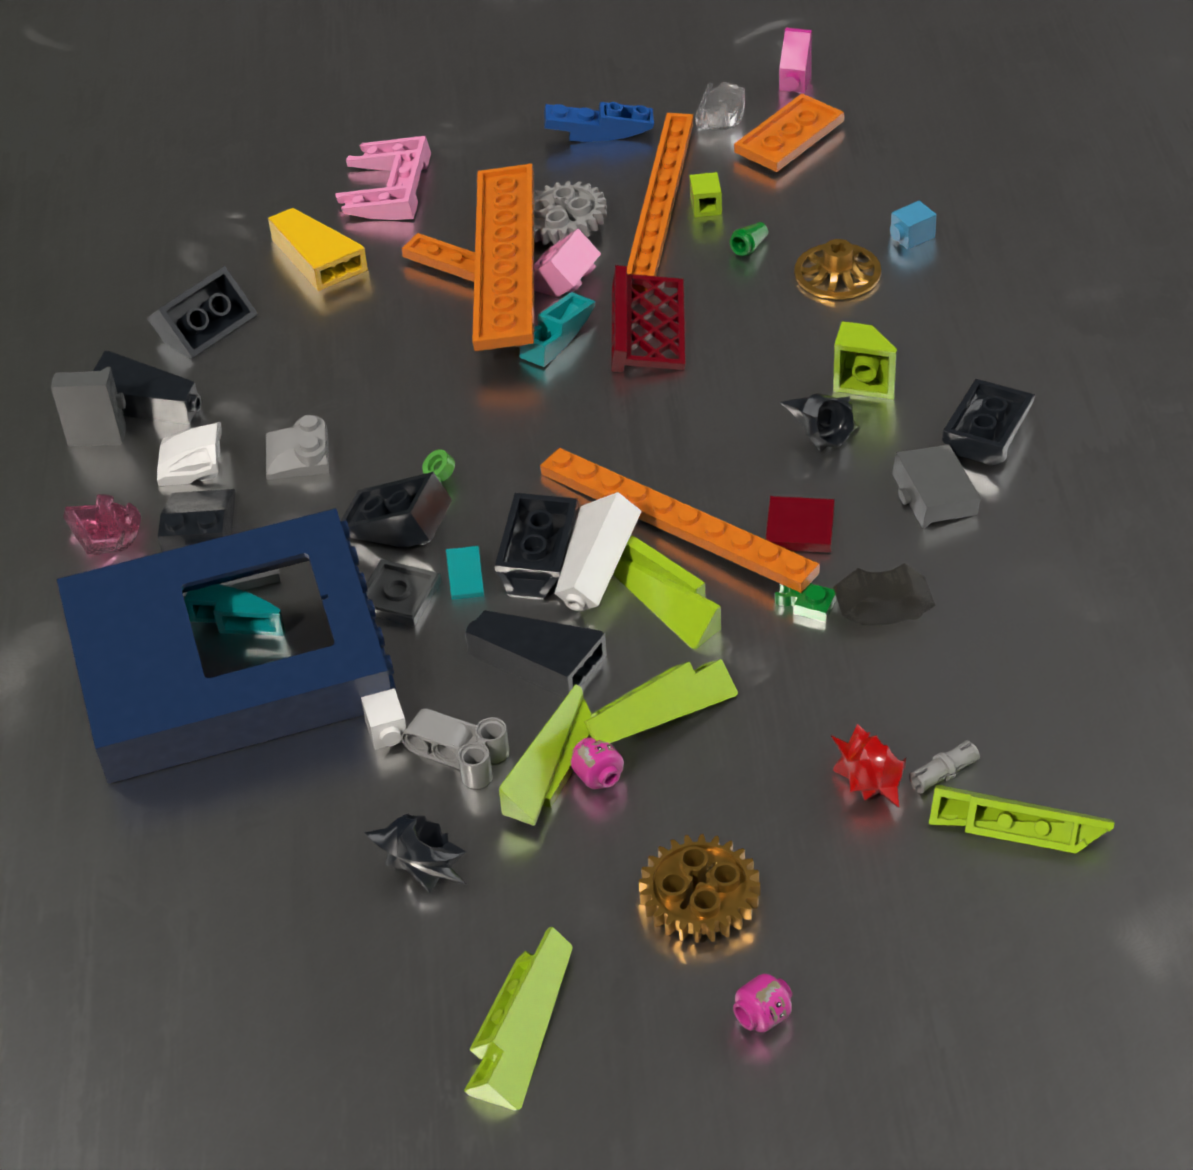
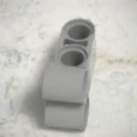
(459, 744)

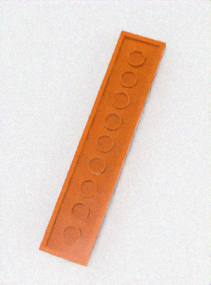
(504, 258)

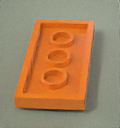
(789, 132)

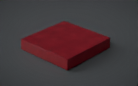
(801, 523)

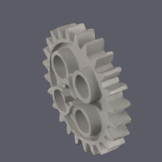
(565, 209)

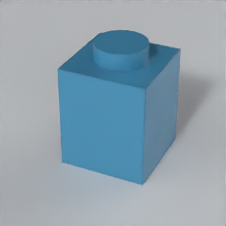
(913, 224)

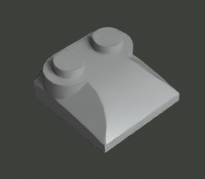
(298, 449)

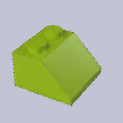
(864, 362)

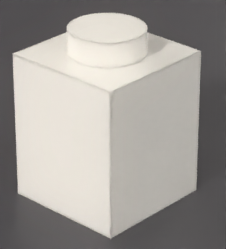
(384, 718)

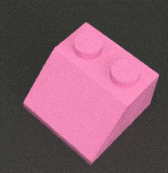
(564, 265)

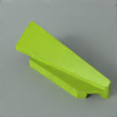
(669, 592)
(547, 761)
(517, 1024)

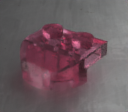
(103, 526)

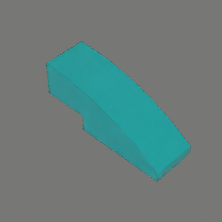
(557, 328)
(234, 611)

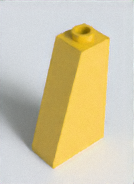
(316, 249)

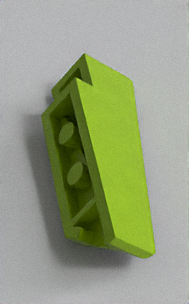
(662, 699)
(1016, 820)

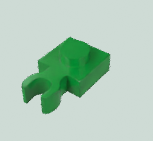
(813, 602)

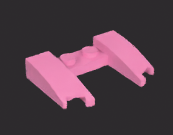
(398, 199)

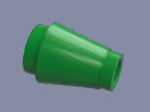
(748, 238)

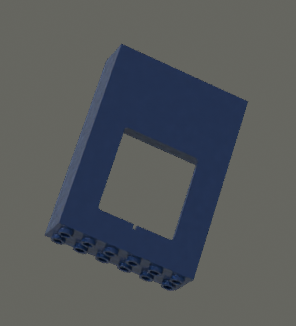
(144, 669)

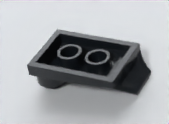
(987, 421)
(535, 544)

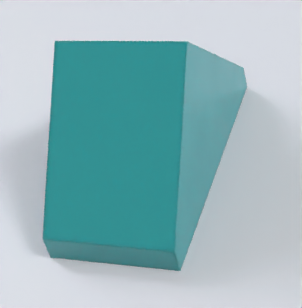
(465, 572)

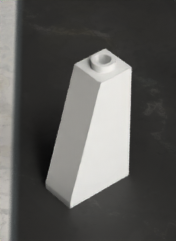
(595, 550)

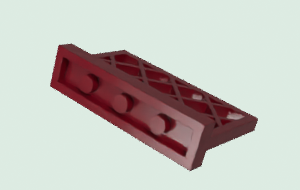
(622, 321)

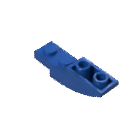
(608, 123)

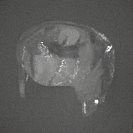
(720, 107)

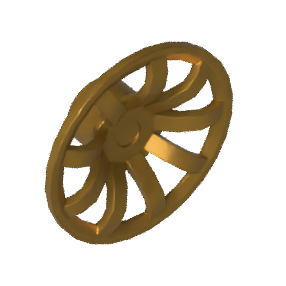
(837, 260)

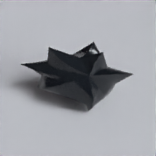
(824, 418)
(420, 849)

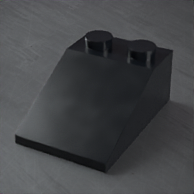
(399, 511)
(196, 518)

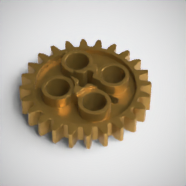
(691, 869)

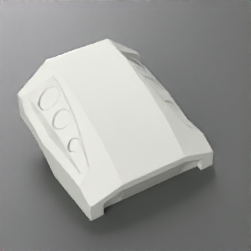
(189, 455)

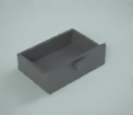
(89, 407)
(934, 484)

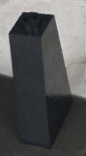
(151, 391)
(537, 650)

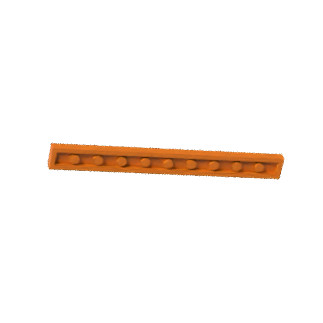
(660, 196)
(684, 521)

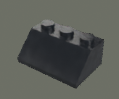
(203, 314)

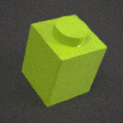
(705, 194)

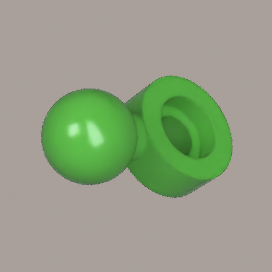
(440, 463)

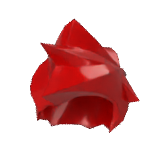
(869, 766)

